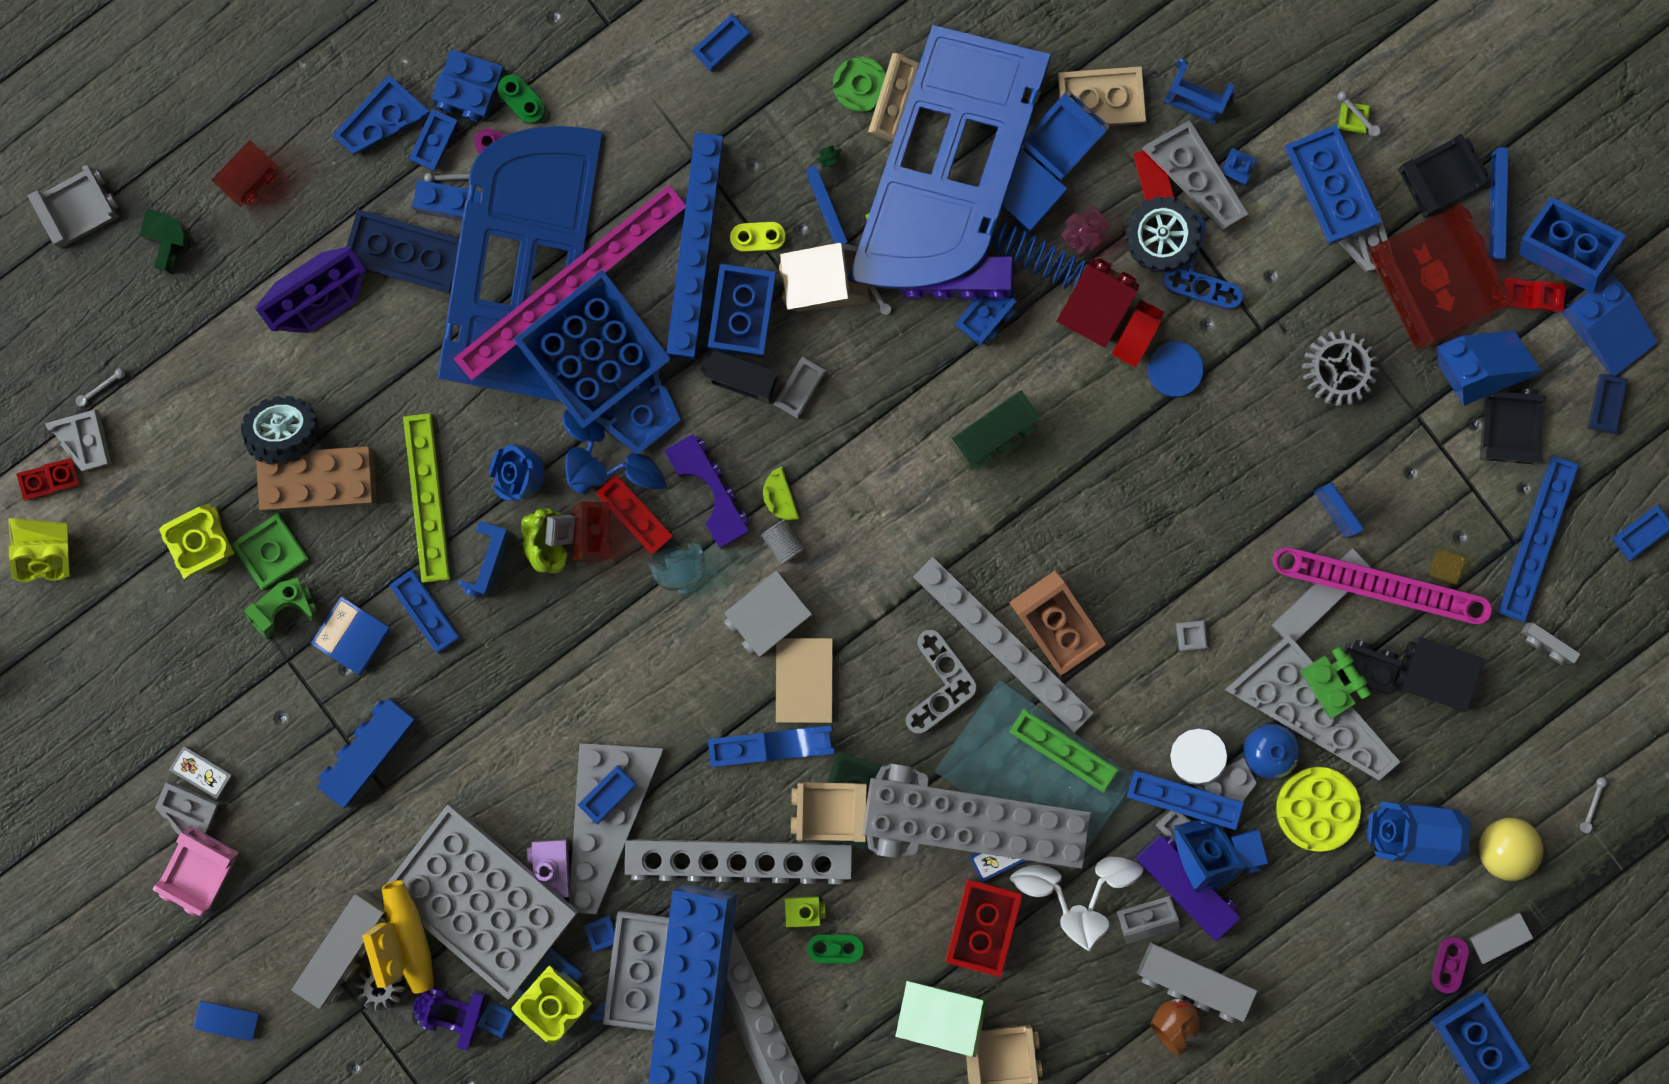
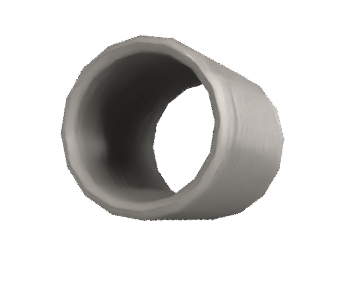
(783, 542)

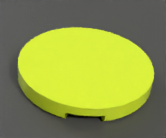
(1318, 809)

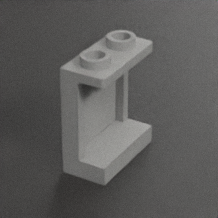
(75, 207)
(766, 614)

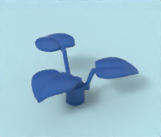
(585, 471)

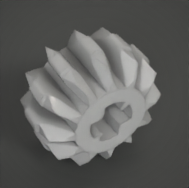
(373, 996)

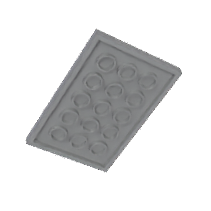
(483, 901)

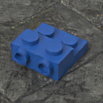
(467, 86)

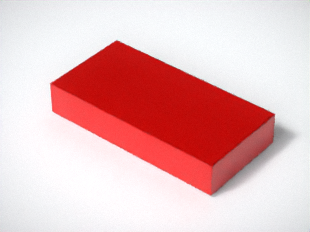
(1152, 177)

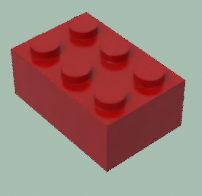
(983, 927)

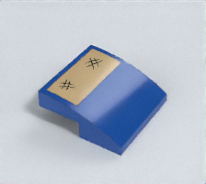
(351, 636)

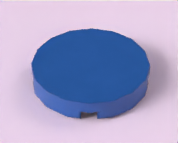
(1175, 369)

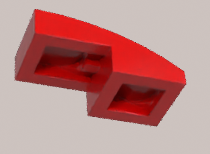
(1535, 295)

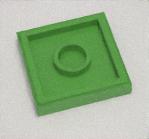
(270, 551)

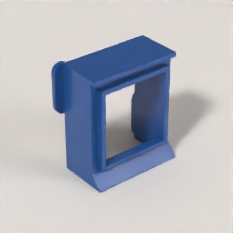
(1196, 99)

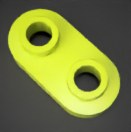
(757, 237)

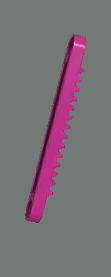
(1381, 585)

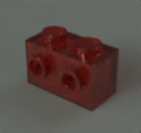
(246, 174)
(591, 532)

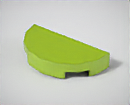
(778, 496)

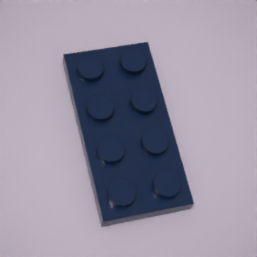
(404, 251)

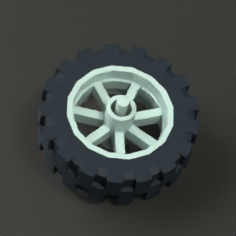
(1157, 207)
(276, 418)

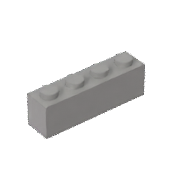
(1196, 982)

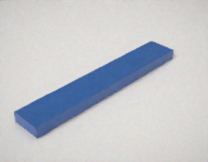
(1538, 538)

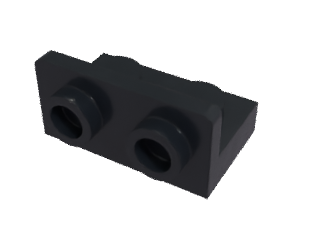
(1376, 667)

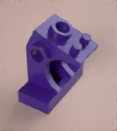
(429, 1005)

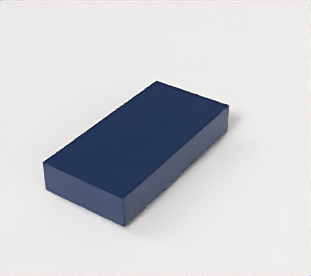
(1607, 404)

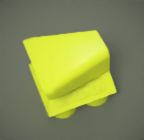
(197, 541)
(38, 550)
(551, 1005)

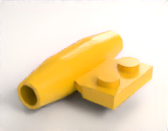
(399, 943)

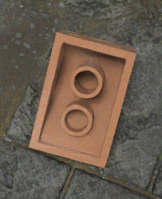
(1057, 623)

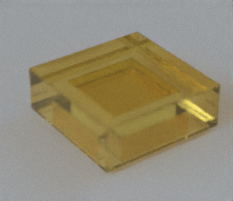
(1446, 566)

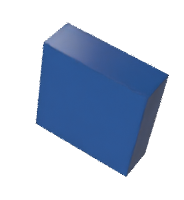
(600, 933)
(496, 1019)

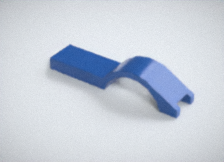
(770, 746)

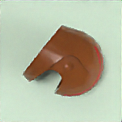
(1174, 1022)

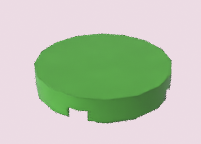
(859, 84)

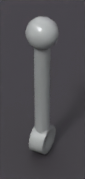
(1374, 130)
(429, 177)
(884, 308)
(83, 400)
(1586, 826)

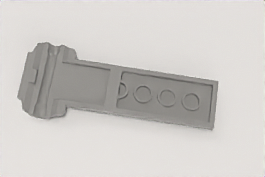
(909, 813)

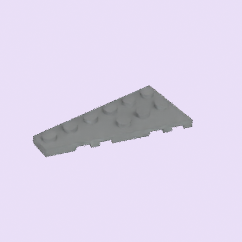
(1282, 693)
(600, 846)

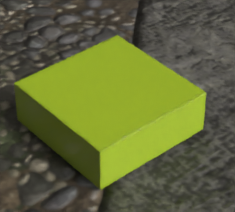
(1350, 122)

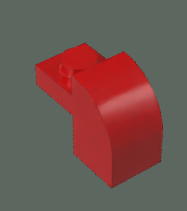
(1138, 333)

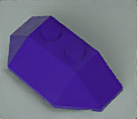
(313, 292)

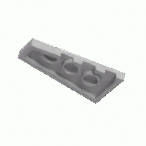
(1195, 171)

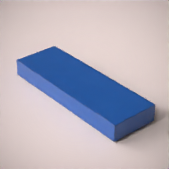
(825, 205)
(425, 611)

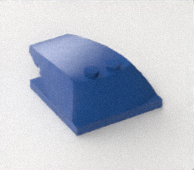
(602, 363)

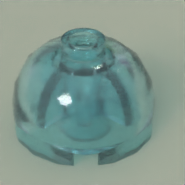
(678, 568)

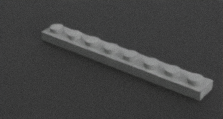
(1003, 644)

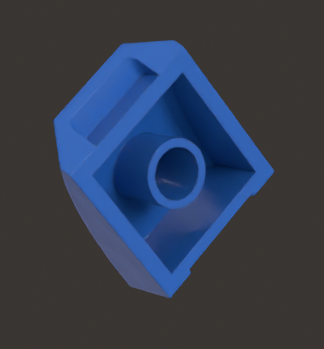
(1207, 855)

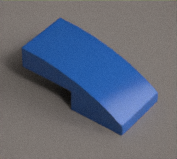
(225, 1020)

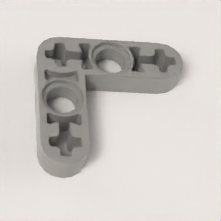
(949, 679)

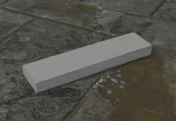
(1312, 605)

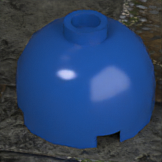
(516, 472)
(1271, 751)

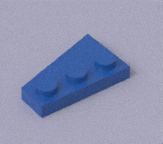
(380, 116)

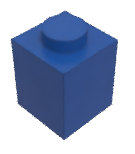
(1250, 849)

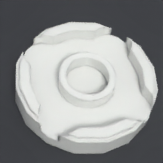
(1198, 757)

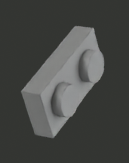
(1558, 650)

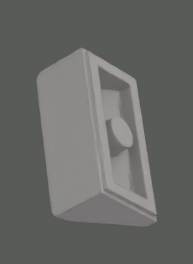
(1148, 920)

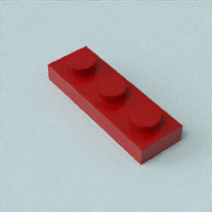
(634, 515)

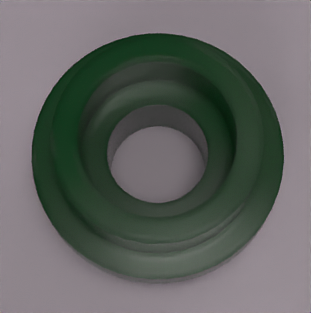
(829, 156)

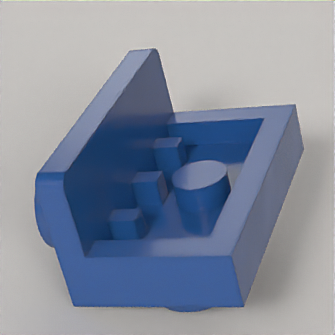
(984, 316)

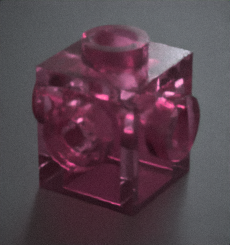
(1085, 230)

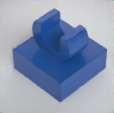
(1238, 167)

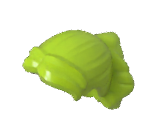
(540, 555)

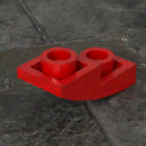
(47, 479)

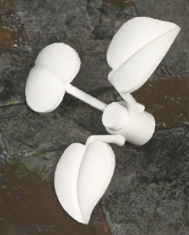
(1079, 923)

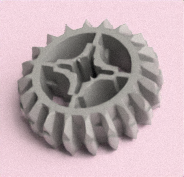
(1350, 373)

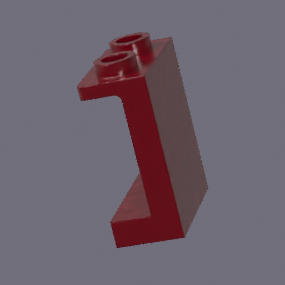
(1098, 302)

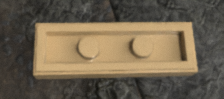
(893, 97)

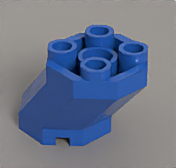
(1419, 833)

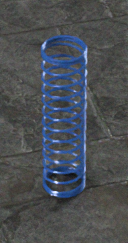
(1043, 245)

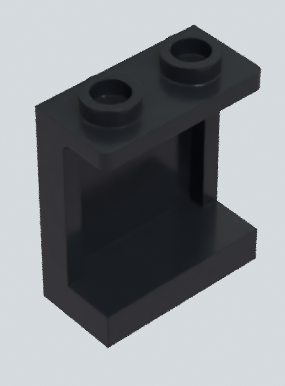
(1443, 175)
(1512, 427)
(1439, 673)

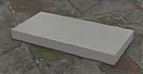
(636, 970)

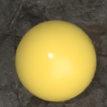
(1511, 849)

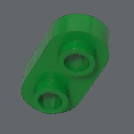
(520, 99)
(835, 948)

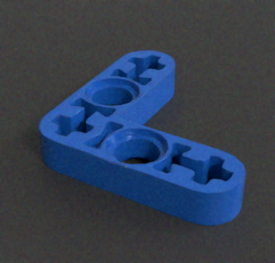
(1187, 271)

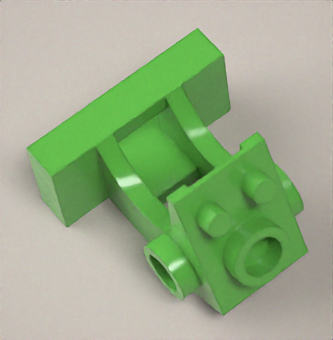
(264, 611)

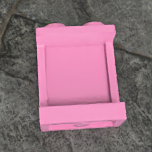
(196, 871)

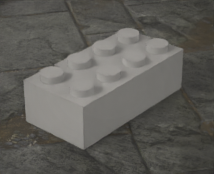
(340, 951)

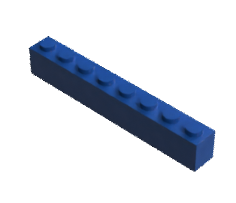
(695, 246)

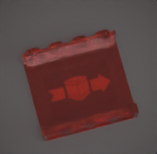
(1439, 276)

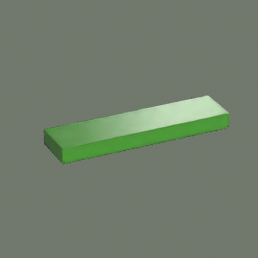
(1063, 750)

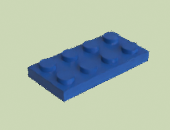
(1332, 185)

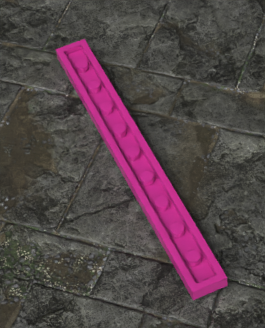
(599, 257)

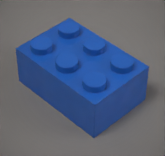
(1572, 245)
(742, 311)
(1480, 1041)

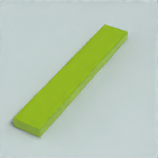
(426, 498)

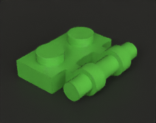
(1327, 685)

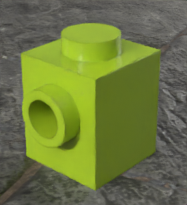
(804, 911)

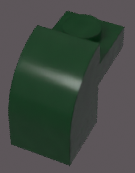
(169, 233)

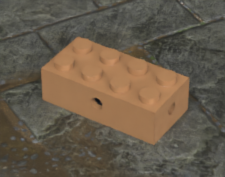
(319, 481)

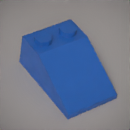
(1610, 325)
(1485, 364)

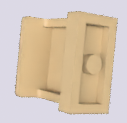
(829, 811)
(1005, 1057)

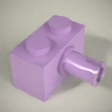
(551, 864)

